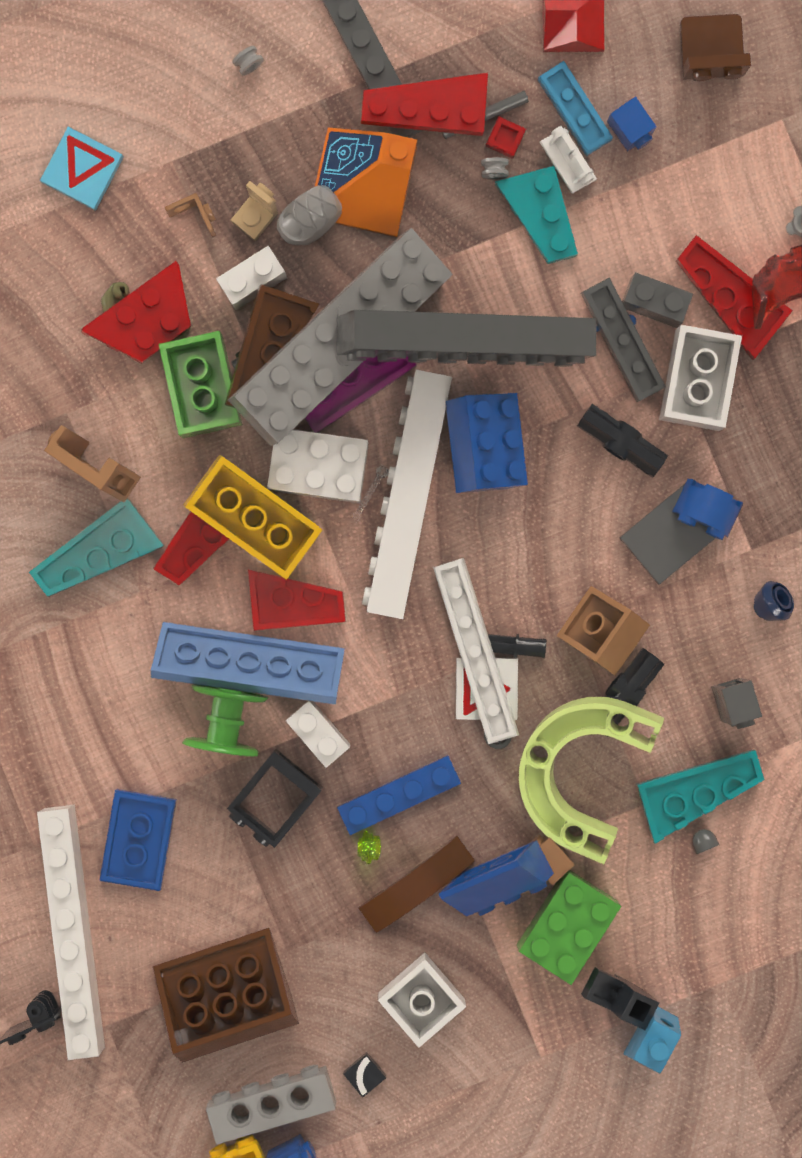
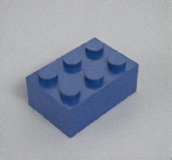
(486, 442)

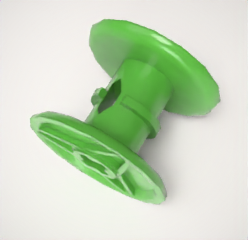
(225, 721)

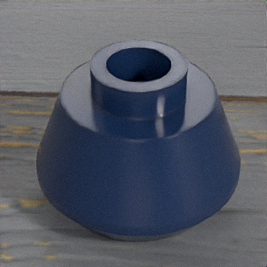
(773, 602)

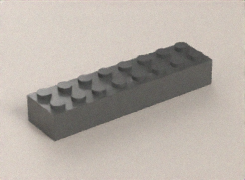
(465, 337)

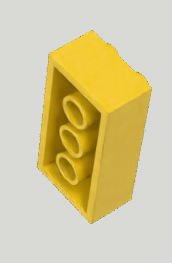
(252, 517)

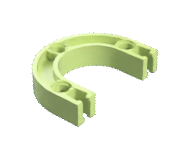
(536, 774)

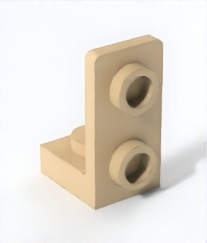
(256, 211)

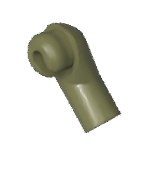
(114, 294)

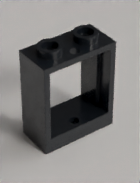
(263, 833)

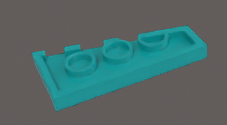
(102, 546)

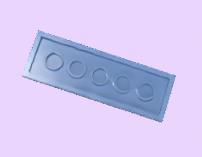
(248, 663)

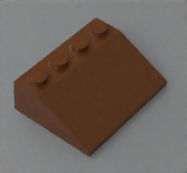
(224, 995)

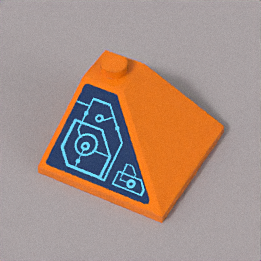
(368, 177)

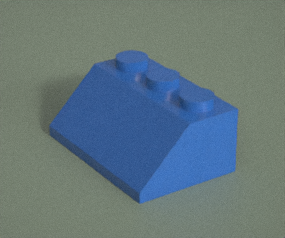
(499, 880)

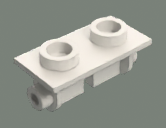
(568, 159)

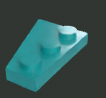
(542, 211)

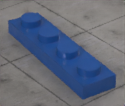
(399, 795)

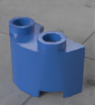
(707, 507)

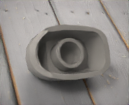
(309, 216)

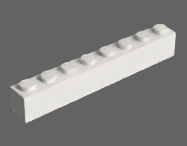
(408, 494)
(71, 932)

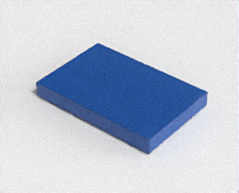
(138, 839)

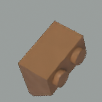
(603, 630)

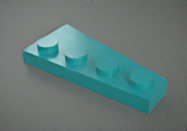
(687, 794)

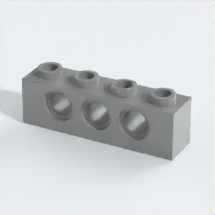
(229, 1126)

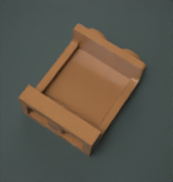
(113, 476)

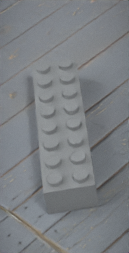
(309, 363)

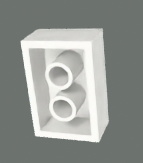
(700, 377)
(319, 466)

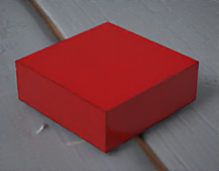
(505, 137)

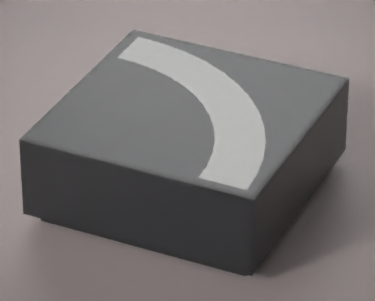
(364, 1074)

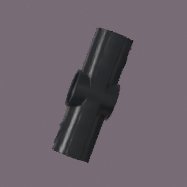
(622, 440)
(632, 683)

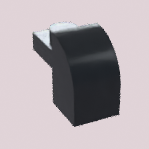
(621, 997)

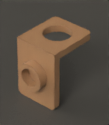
(190, 202)

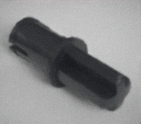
(518, 645)

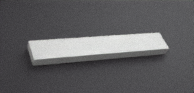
(476, 651)

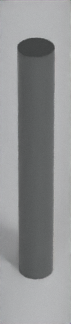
(500, 108)

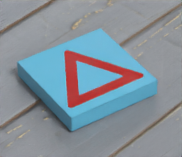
(81, 168)

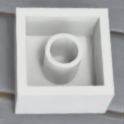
(421, 1000)

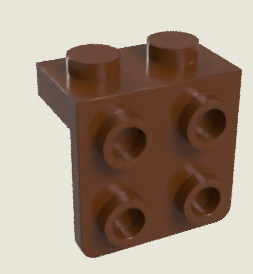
(713, 47)

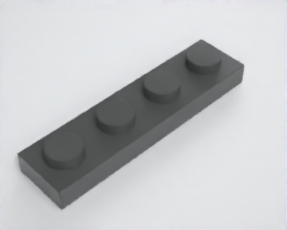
(623, 340)

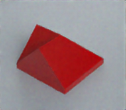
(573, 26)

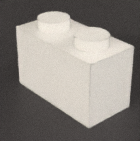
(243, 280)
(318, 733)

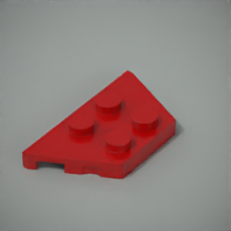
(145, 317)

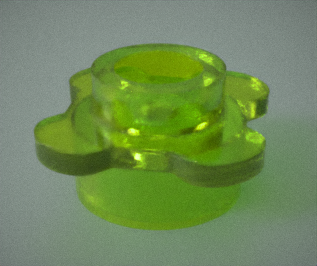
(369, 847)

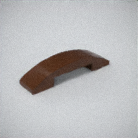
(417, 885)

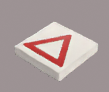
(465, 702)

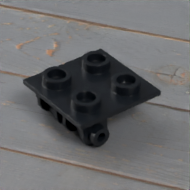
(41, 1012)

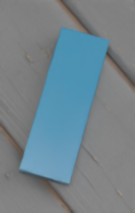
(575, 108)

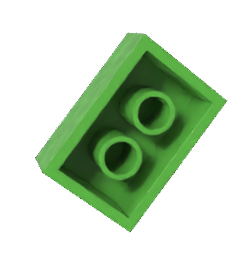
(199, 384)
(568, 926)

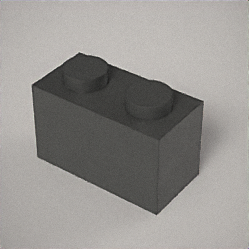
(657, 300)
(737, 702)

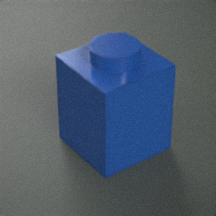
(632, 125)

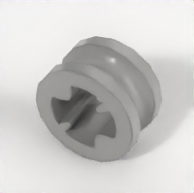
(248, 60)
(495, 168)

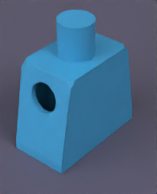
(657, 1042)

